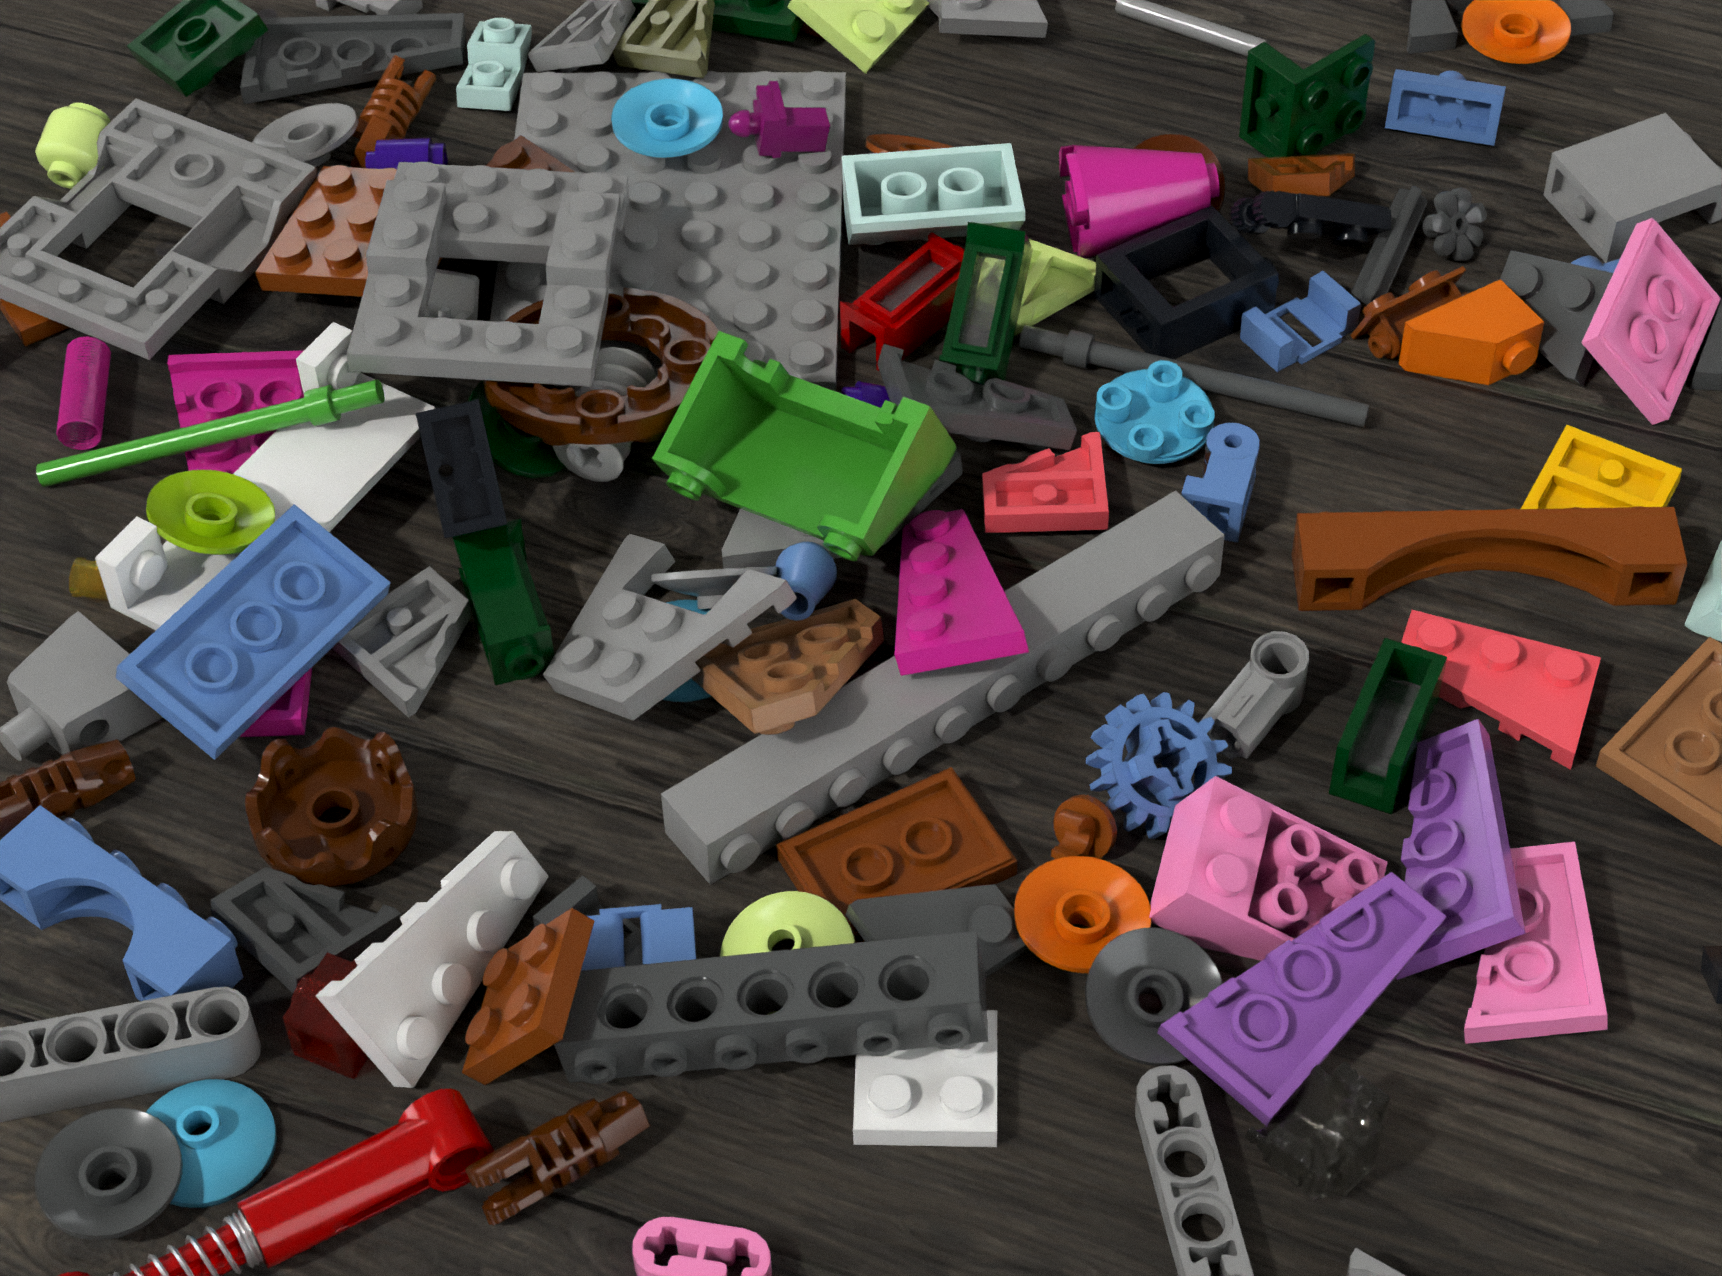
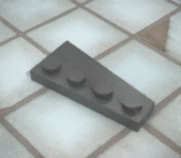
(340, 51)

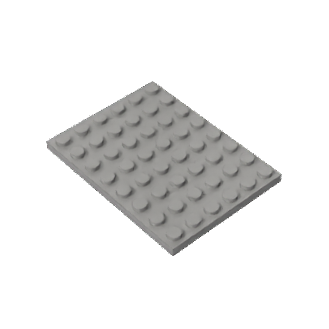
(715, 227)

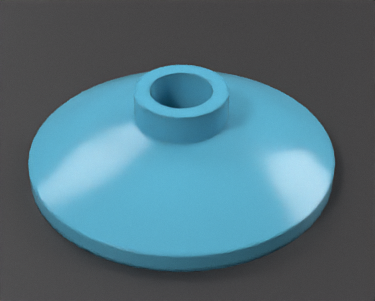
(667, 118)
(231, 1152)

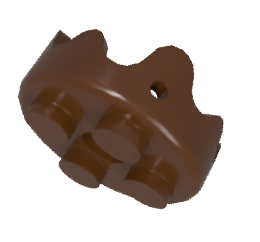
(333, 772)

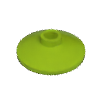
(209, 511)

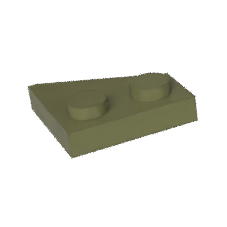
(669, 38)

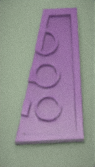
(1460, 847)
(1296, 1005)

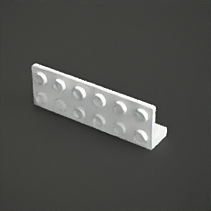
(305, 465)

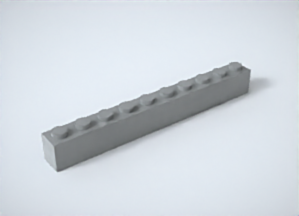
(891, 720)

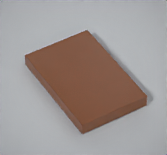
(898, 845)

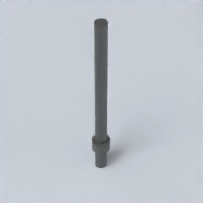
(1081, 349)

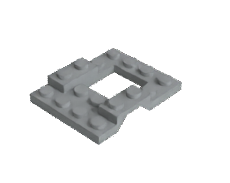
(175, 167)
(492, 216)

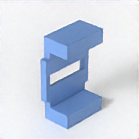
(1326, 312)
(665, 936)

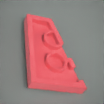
(1513, 679)

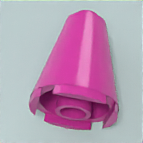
(1129, 192)

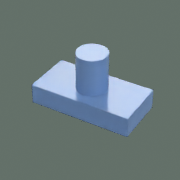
(1445, 106)

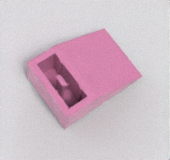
(1250, 873)

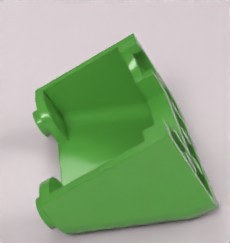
(801, 451)

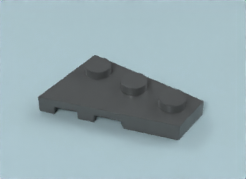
(979, 411)

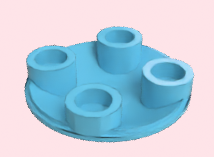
(1154, 414)

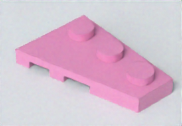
(1550, 974)

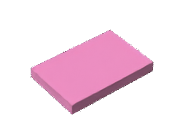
(1651, 321)

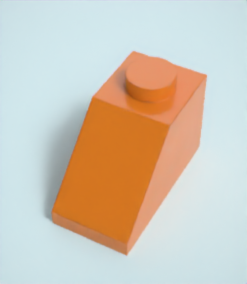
(1474, 337)

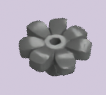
(1455, 224)

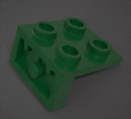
(1304, 109)

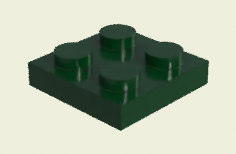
(197, 41)

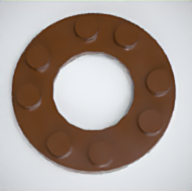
(603, 416)

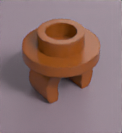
(1083, 828)

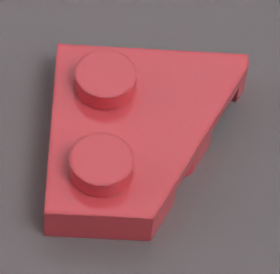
(1048, 492)

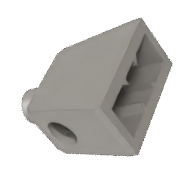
(71, 694)

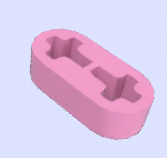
(701, 1246)

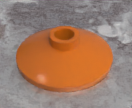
(1516, 29)
(1073, 893)

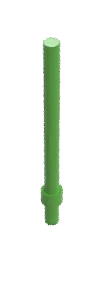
(318, 406)

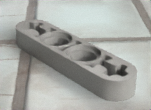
(1187, 1196)

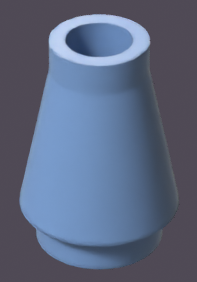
(810, 575)

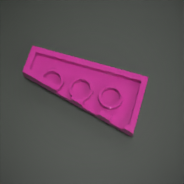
(950, 598)

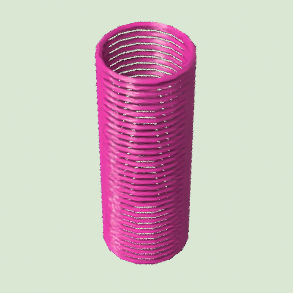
(67, 402)

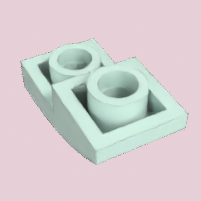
(494, 65)

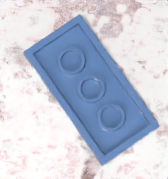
(252, 631)

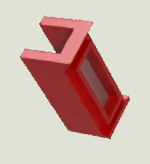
(907, 302)

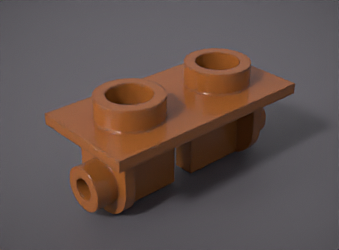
(1387, 315)

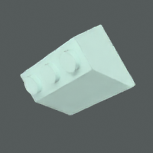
(930, 191)

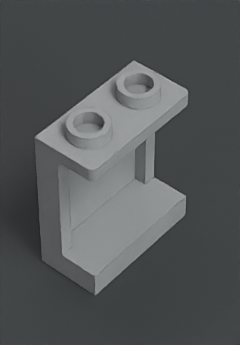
(1629, 178)

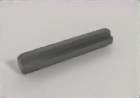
(1390, 246)

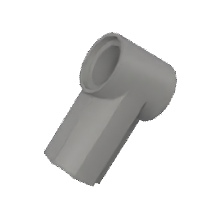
(1258, 695)

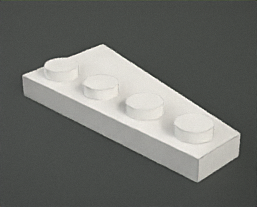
(425, 973)

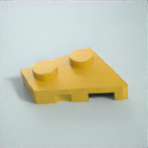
(1600, 474)

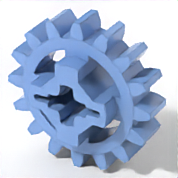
(1156, 737)

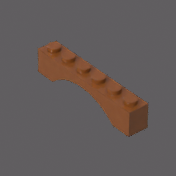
(1608, 552)

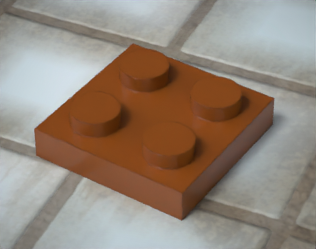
(527, 997)

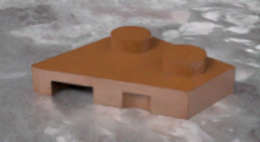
(1302, 174)

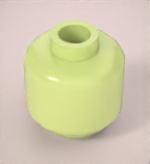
(70, 143)

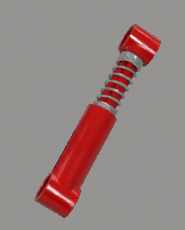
(423, 1151)

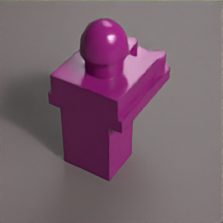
(781, 127)

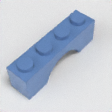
(60, 874)

